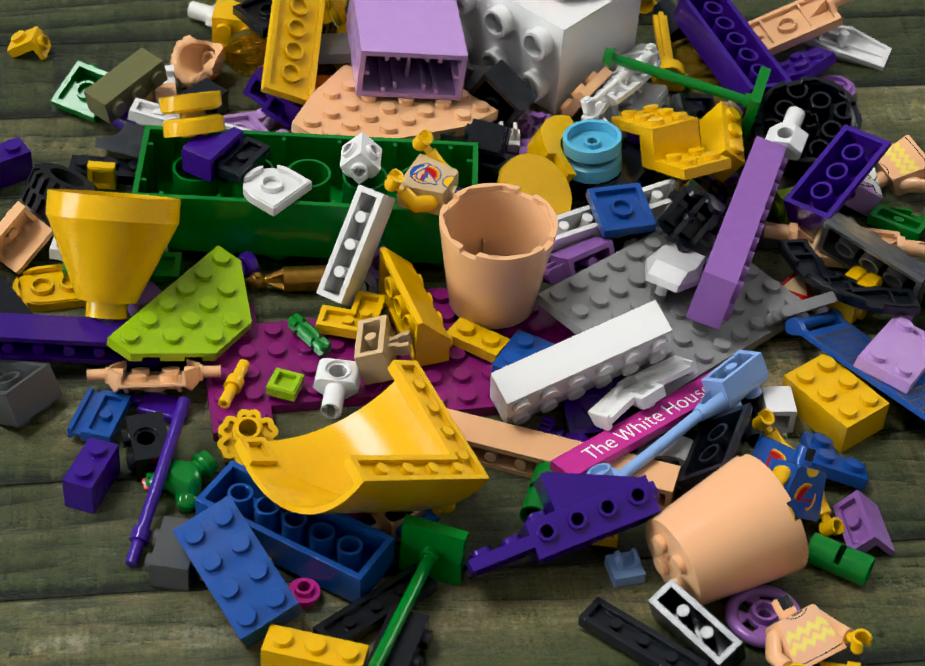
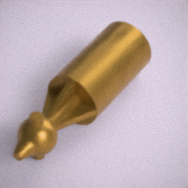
(289, 278)

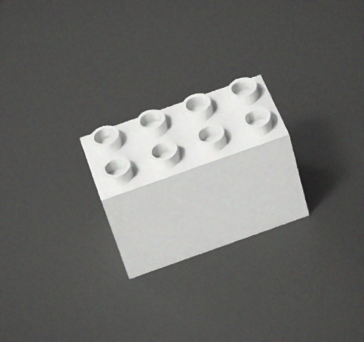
(548, 40)

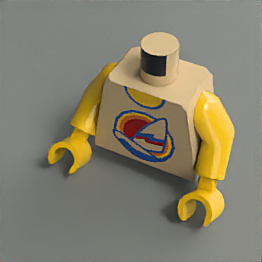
(427, 182)

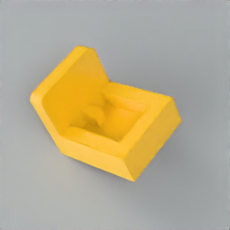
(29, 40)

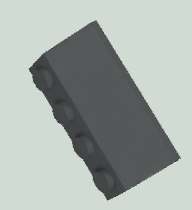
(852, 245)

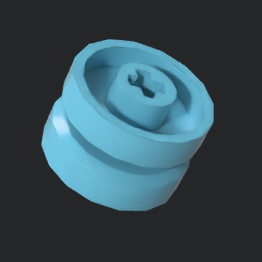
(593, 150)

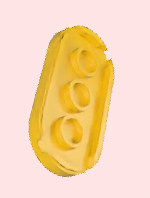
(46, 289)

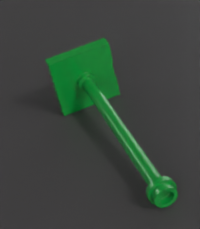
(748, 101)
(438, 553)

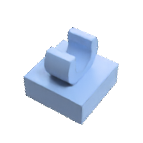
(624, 568)

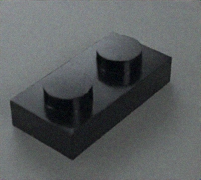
(242, 159)

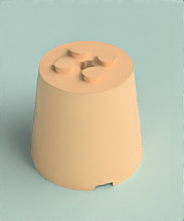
(495, 252)
(728, 533)

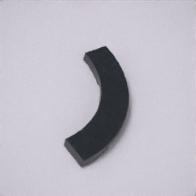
(875, 299)

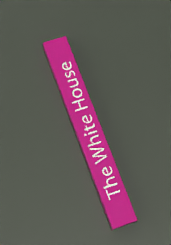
(631, 432)

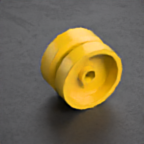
(192, 114)

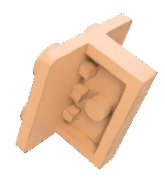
(21, 237)

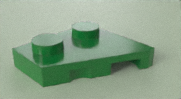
(897, 219)

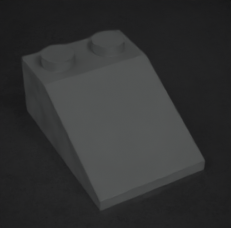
(25, 391)

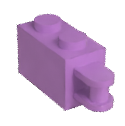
(577, 258)

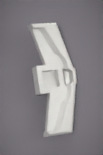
(639, 390)

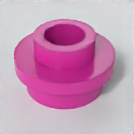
(305, 591)

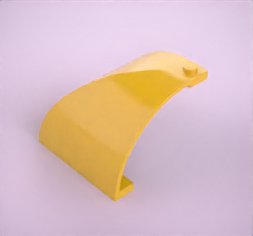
(383, 458)

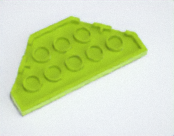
(191, 317)

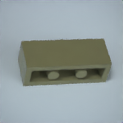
(129, 80)

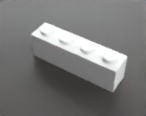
(356, 245)

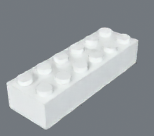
(580, 363)

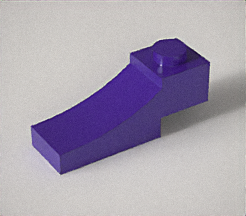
(277, 108)

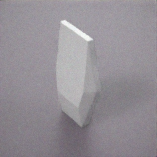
(853, 47)
(673, 269)

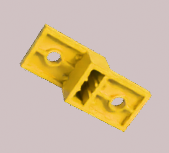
(671, 142)

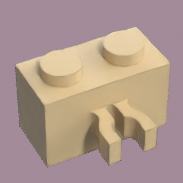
(378, 347)

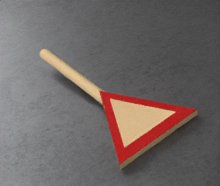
(795, 283)

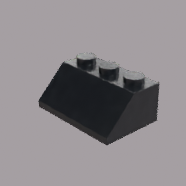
(715, 444)

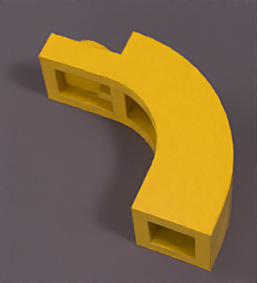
(549, 143)

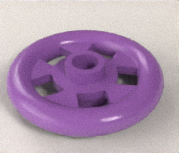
(759, 615)

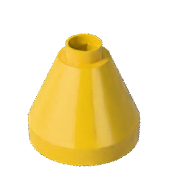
(110, 243)

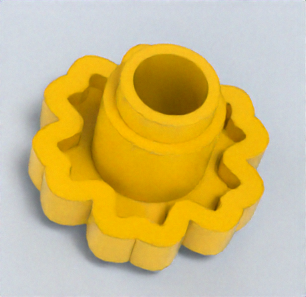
(246, 424)

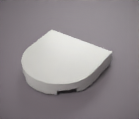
(274, 188)

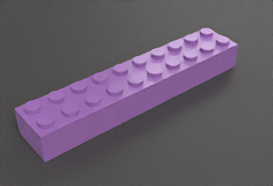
(738, 235)

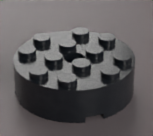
(826, 112)

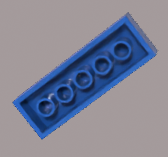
(328, 548)

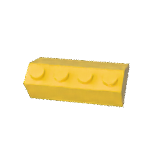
(413, 309)

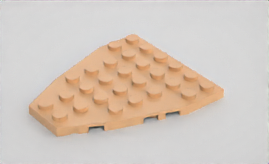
(338, 111)

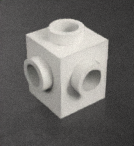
(361, 158)

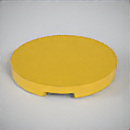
(538, 176)

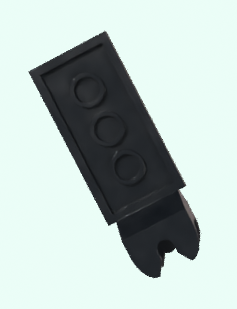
(692, 210)

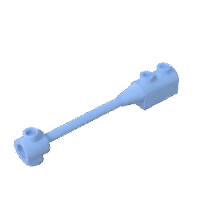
(724, 389)

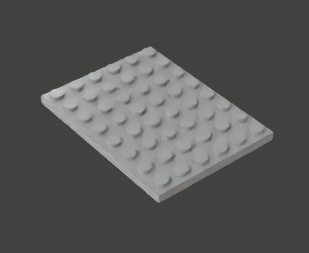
(620, 286)

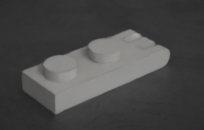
(801, 309)

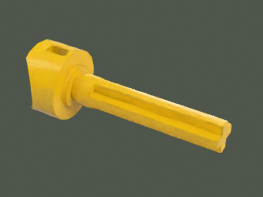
(664, 47)

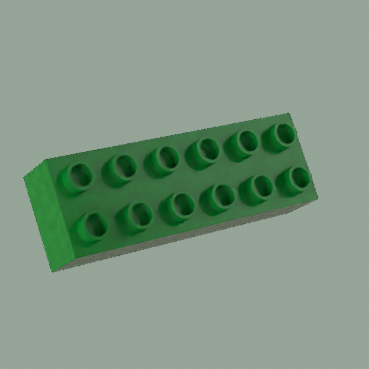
(310, 226)

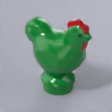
(185, 479)

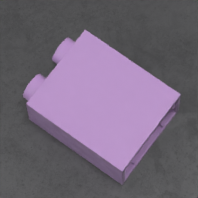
(407, 48)

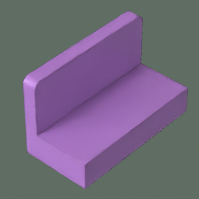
(863, 523)

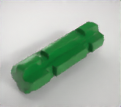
(309, 334)

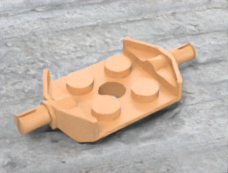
(153, 381)

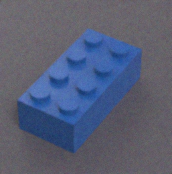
(237, 571)

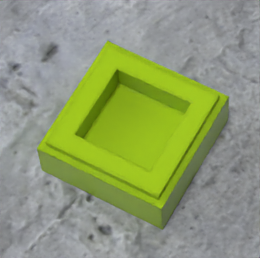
(285, 384)

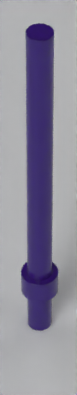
(141, 533)

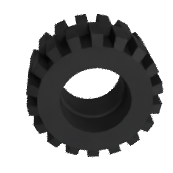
(51, 176)

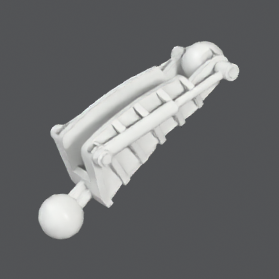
(627, 89)

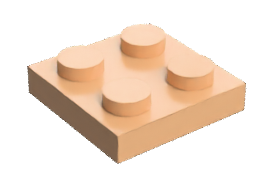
(593, 83)

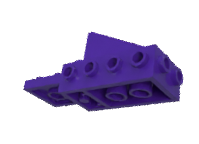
(574, 515)

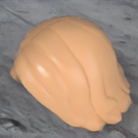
(196, 60)

